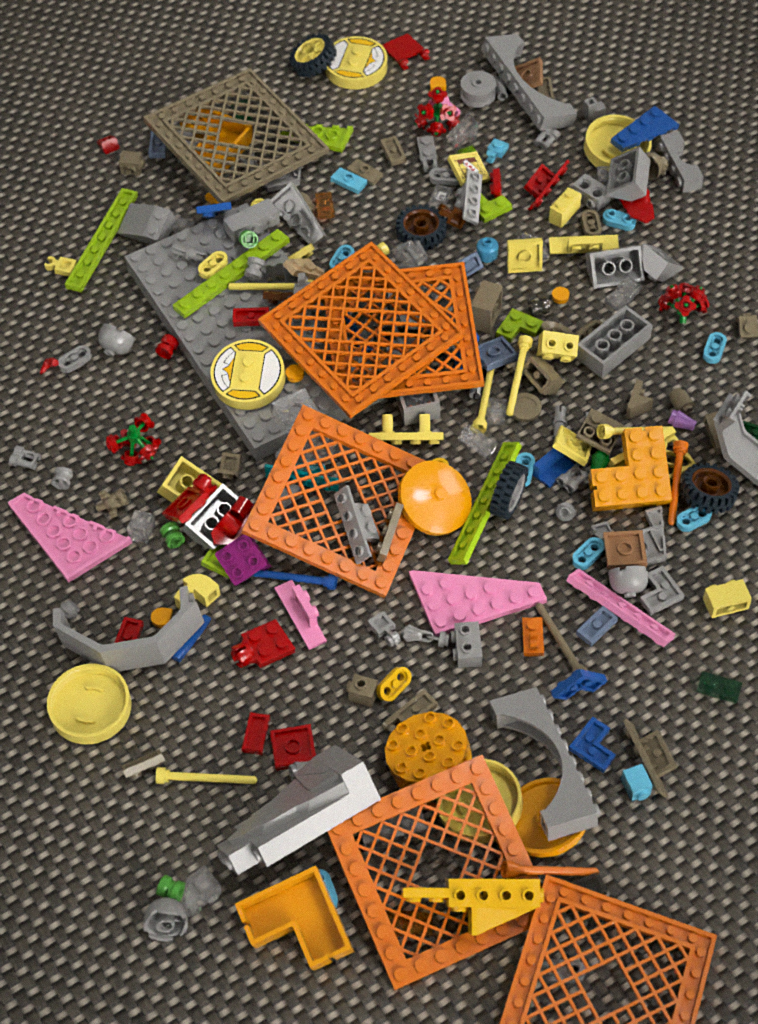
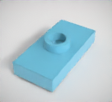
(349, 180)

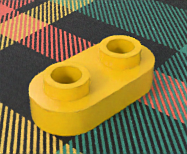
(393, 685)

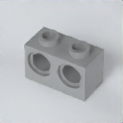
(592, 192)

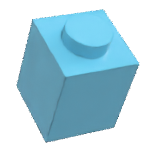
(636, 783)

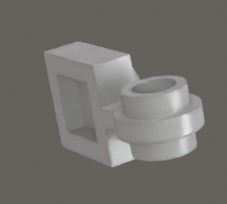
(381, 625)

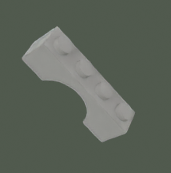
(687, 176)

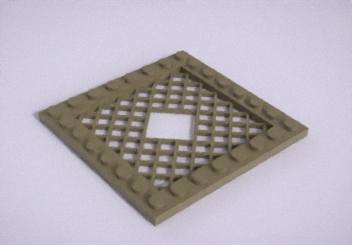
(247, 80)

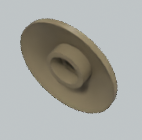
(555, 327)

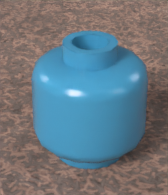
(487, 249)

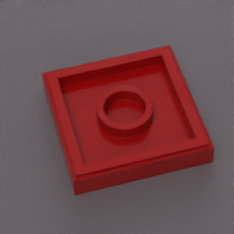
(292, 745)

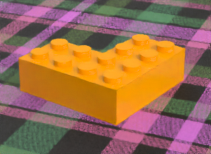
(230, 133)
(641, 481)
(298, 906)

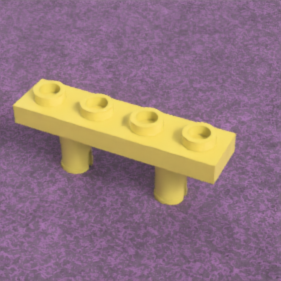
(415, 438)

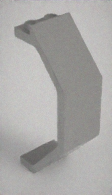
(735, 442)
(136, 652)

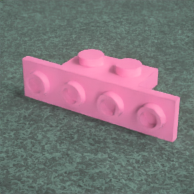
(302, 613)

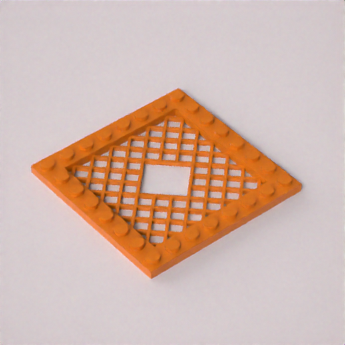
(373, 259)
(418, 383)
(311, 552)
(620, 914)
(398, 968)

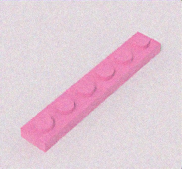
(621, 607)

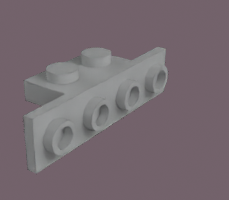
(469, 197)
(357, 524)

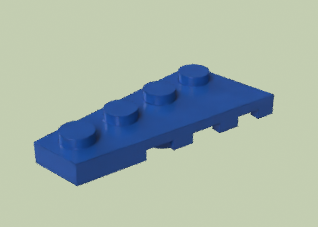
(645, 128)
(213, 210)

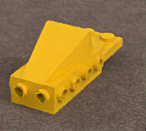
(487, 909)

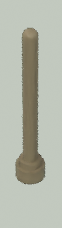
(558, 637)

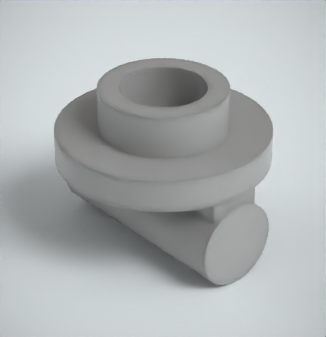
(565, 511)

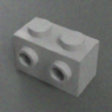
(468, 644)

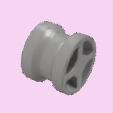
(62, 478)

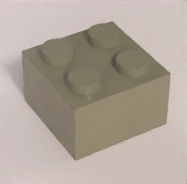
(486, 305)

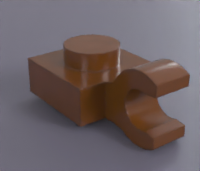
(454, 216)
(275, 296)

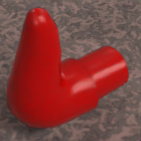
(48, 363)

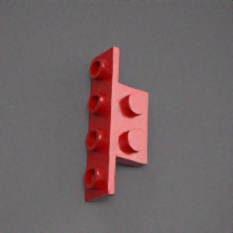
(541, 181)

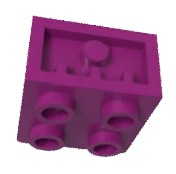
(242, 559)

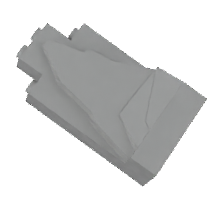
(318, 799)

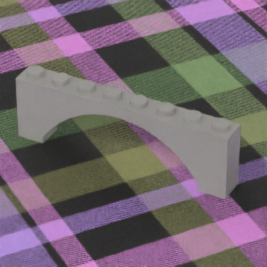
(542, 110)
(572, 805)

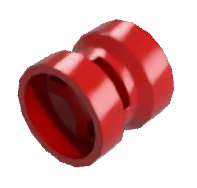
(166, 347)

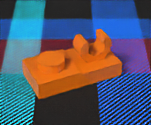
(533, 636)

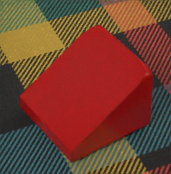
(108, 144)

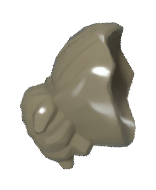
(657, 166)

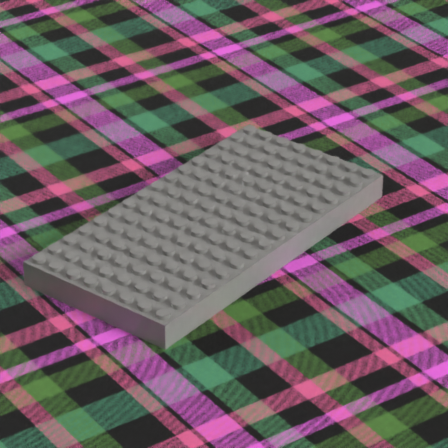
(203, 334)

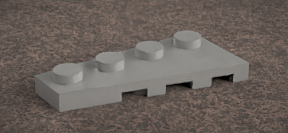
(298, 214)

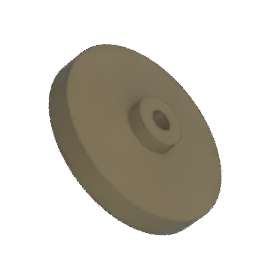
(527, 407)

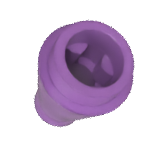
(681, 420)

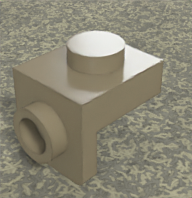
(747, 325)
(230, 465)

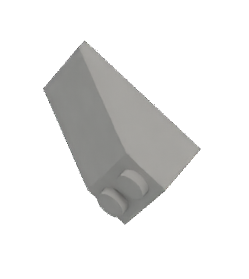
(147, 223)

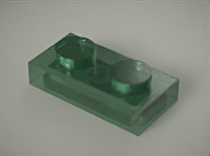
(719, 687)

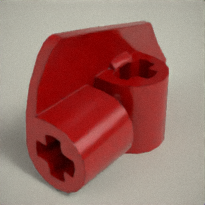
(640, 209)
(232, 522)

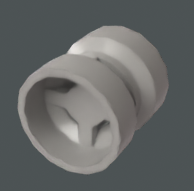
(254, 268)

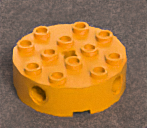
(425, 747)

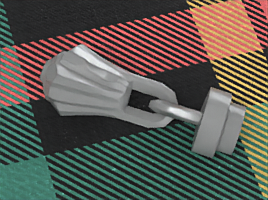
(411, 633)

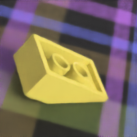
(180, 478)

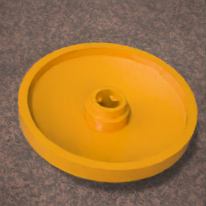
(434, 498)
(537, 797)

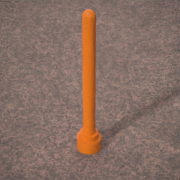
(680, 449)
(510, 869)

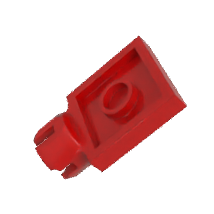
(190, 499)
(262, 645)

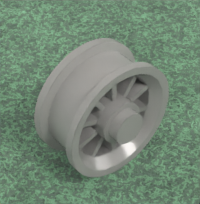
(478, 89)

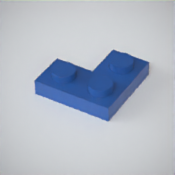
(578, 681)
(588, 745)

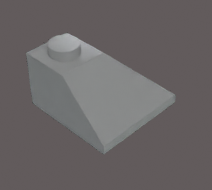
(658, 263)

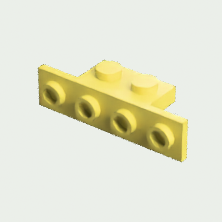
(582, 244)

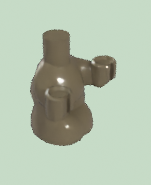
(112, 501)

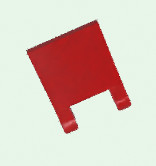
(404, 48)

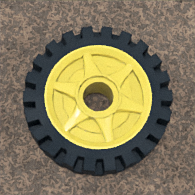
(312, 55)

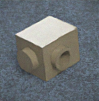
(131, 163)
(362, 690)

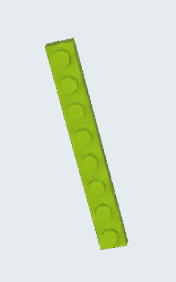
(100, 241)
(229, 274)
(481, 509)

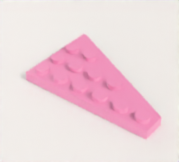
(65, 537)
(471, 598)

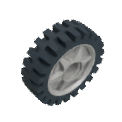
(508, 490)

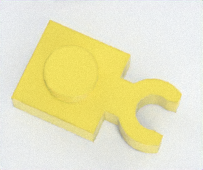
(63, 266)

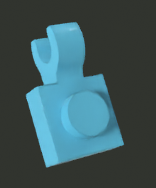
(496, 149)

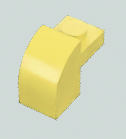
(202, 587)

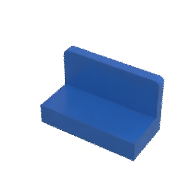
(550, 467)

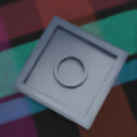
(496, 353)

